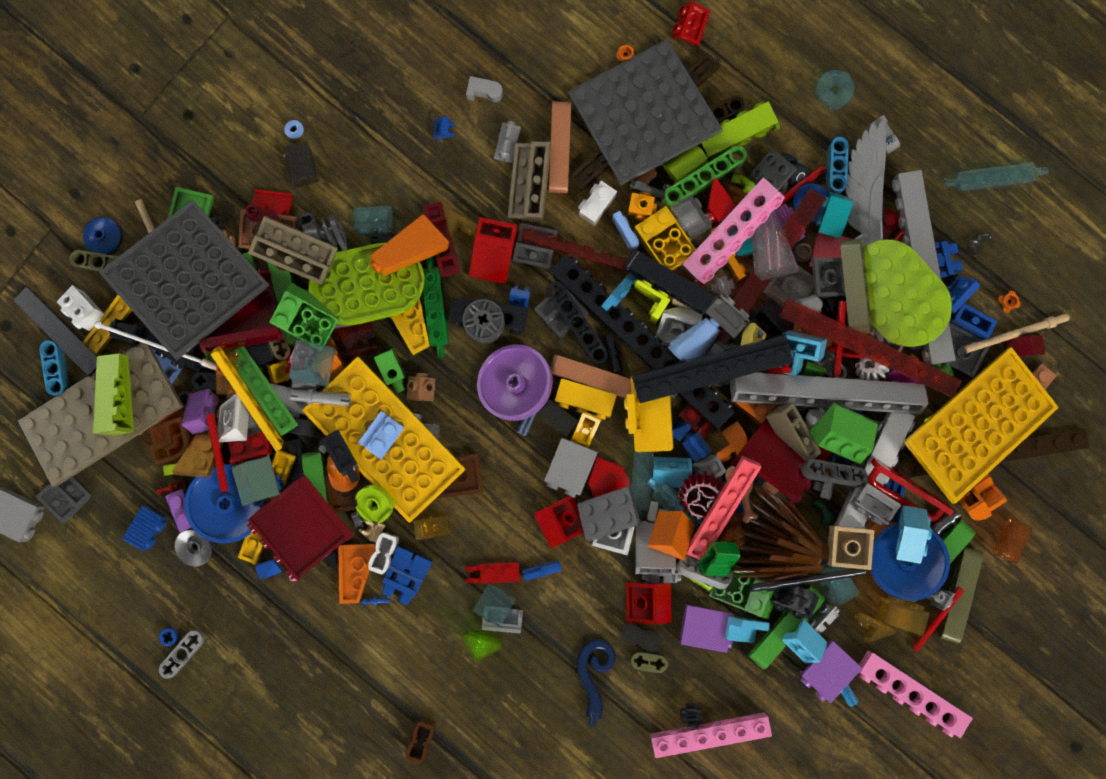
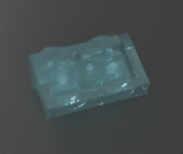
(373, 219)

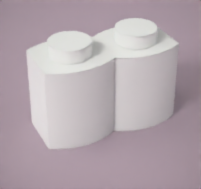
(382, 558)

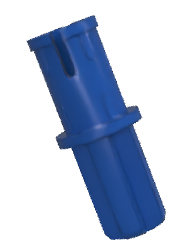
(542, 570)

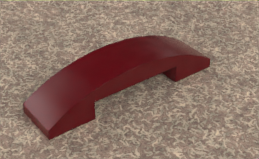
(446, 260)

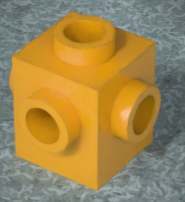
(642, 199)

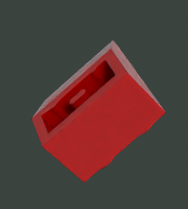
(493, 250)

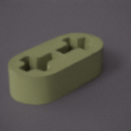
(647, 666)

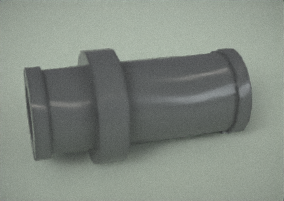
(945, 522)

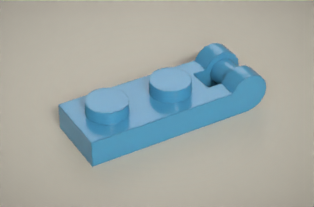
(620, 292)

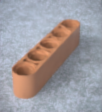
(560, 147)
(590, 376)

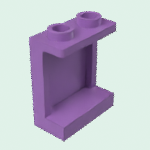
(705, 628)
(830, 674)

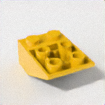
(664, 239)

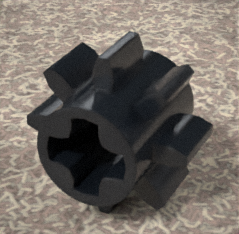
(690, 715)

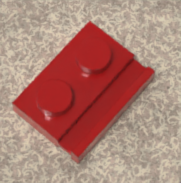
(273, 200)

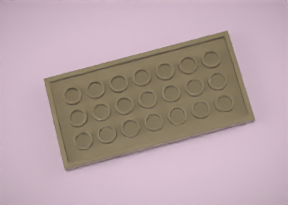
(64, 426)

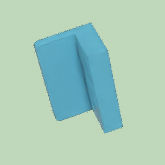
(671, 470)
(744, 629)
(806, 643)

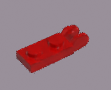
(495, 573)

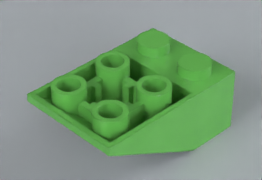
(304, 316)
(740, 595)

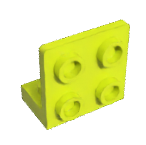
(660, 298)

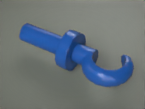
(375, 600)

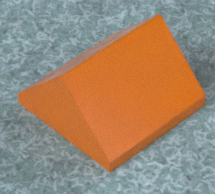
(672, 533)

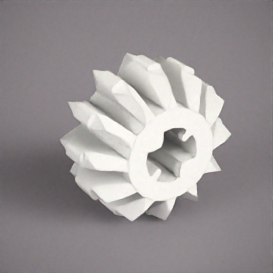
(865, 371)

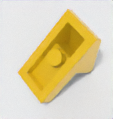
(585, 429)

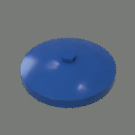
(218, 514)
(908, 579)

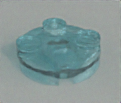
(842, 81)

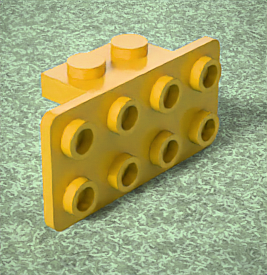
(649, 422)

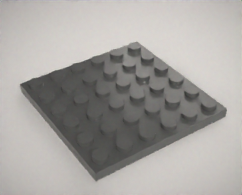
(644, 112)
(184, 279)

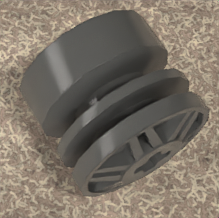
(330, 233)
(486, 332)

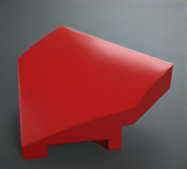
(606, 477)

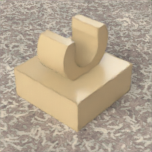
(373, 530)

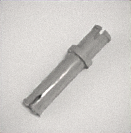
(320, 397)

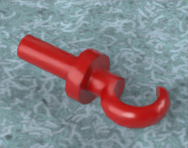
(171, 488)

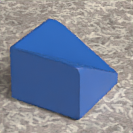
(680, 429)
(268, 569)

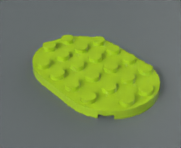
(361, 294)
(905, 294)

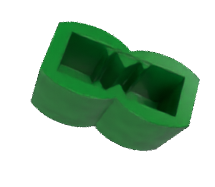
(719, 559)

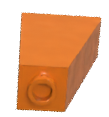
(408, 247)

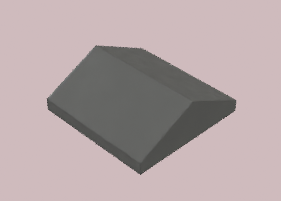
(828, 277)

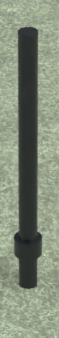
(771, 586)

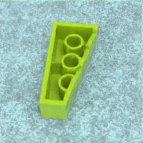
(742, 129)
(113, 396)

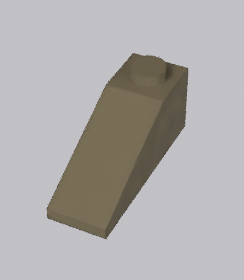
(793, 431)

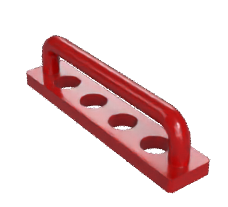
(909, 484)

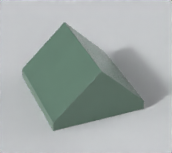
(255, 480)

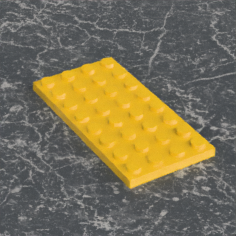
(981, 425)
(417, 462)

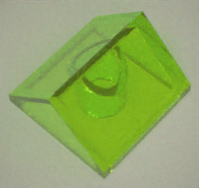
(480, 644)

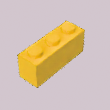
(585, 399)

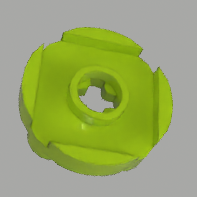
(381, 497)

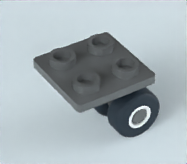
(779, 170)

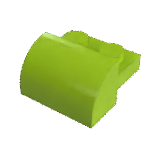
(686, 164)

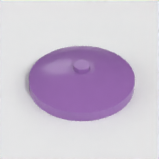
(514, 382)

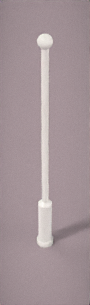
(204, 362)

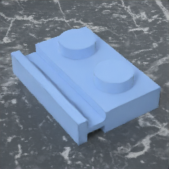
(623, 228)
(381, 435)

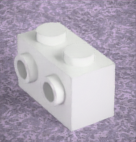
(596, 205)
(80, 308)

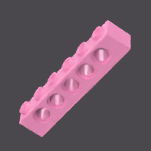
(732, 222)
(957, 721)
(710, 735)

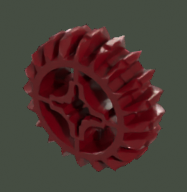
(697, 503)

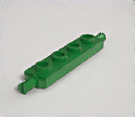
(435, 308)

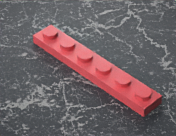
(723, 507)

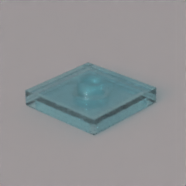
(312, 363)

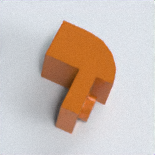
(735, 439)

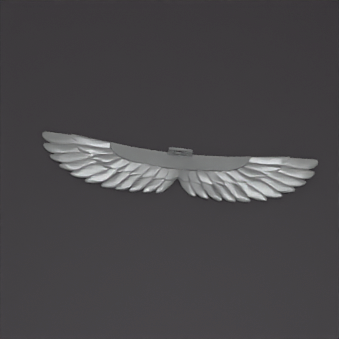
(866, 188)

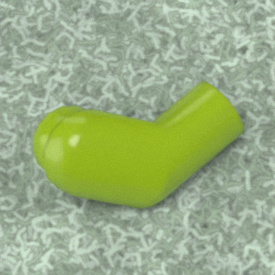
(743, 181)

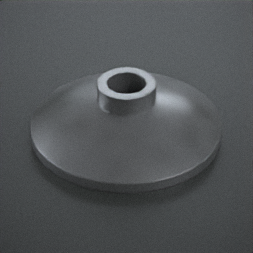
(188, 552)

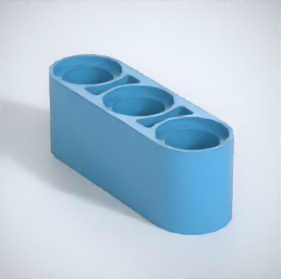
(841, 158)
(48, 361)

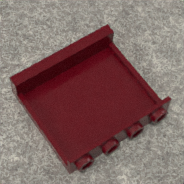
(249, 324)
(778, 462)
(299, 527)

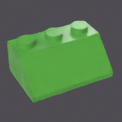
(845, 433)

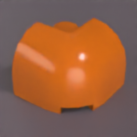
(982, 499)

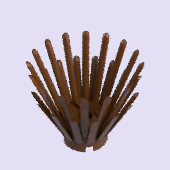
(798, 549)

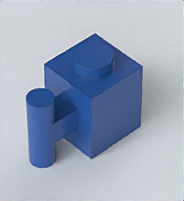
(695, 446)

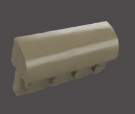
(529, 181)
(293, 250)

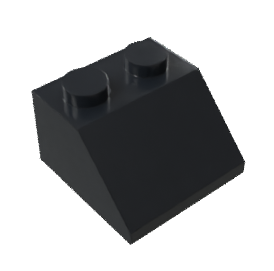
(769, 321)

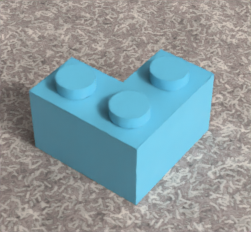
(804, 347)
(913, 534)

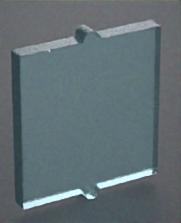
(494, 605)

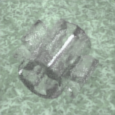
(722, 286)

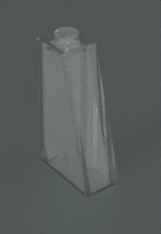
(772, 251)

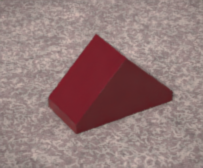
(1026, 345)

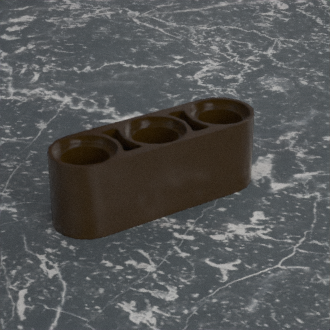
(726, 110)

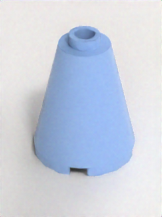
(695, 341)

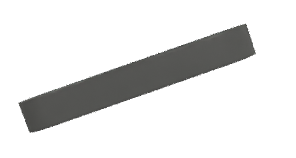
(834, 469)

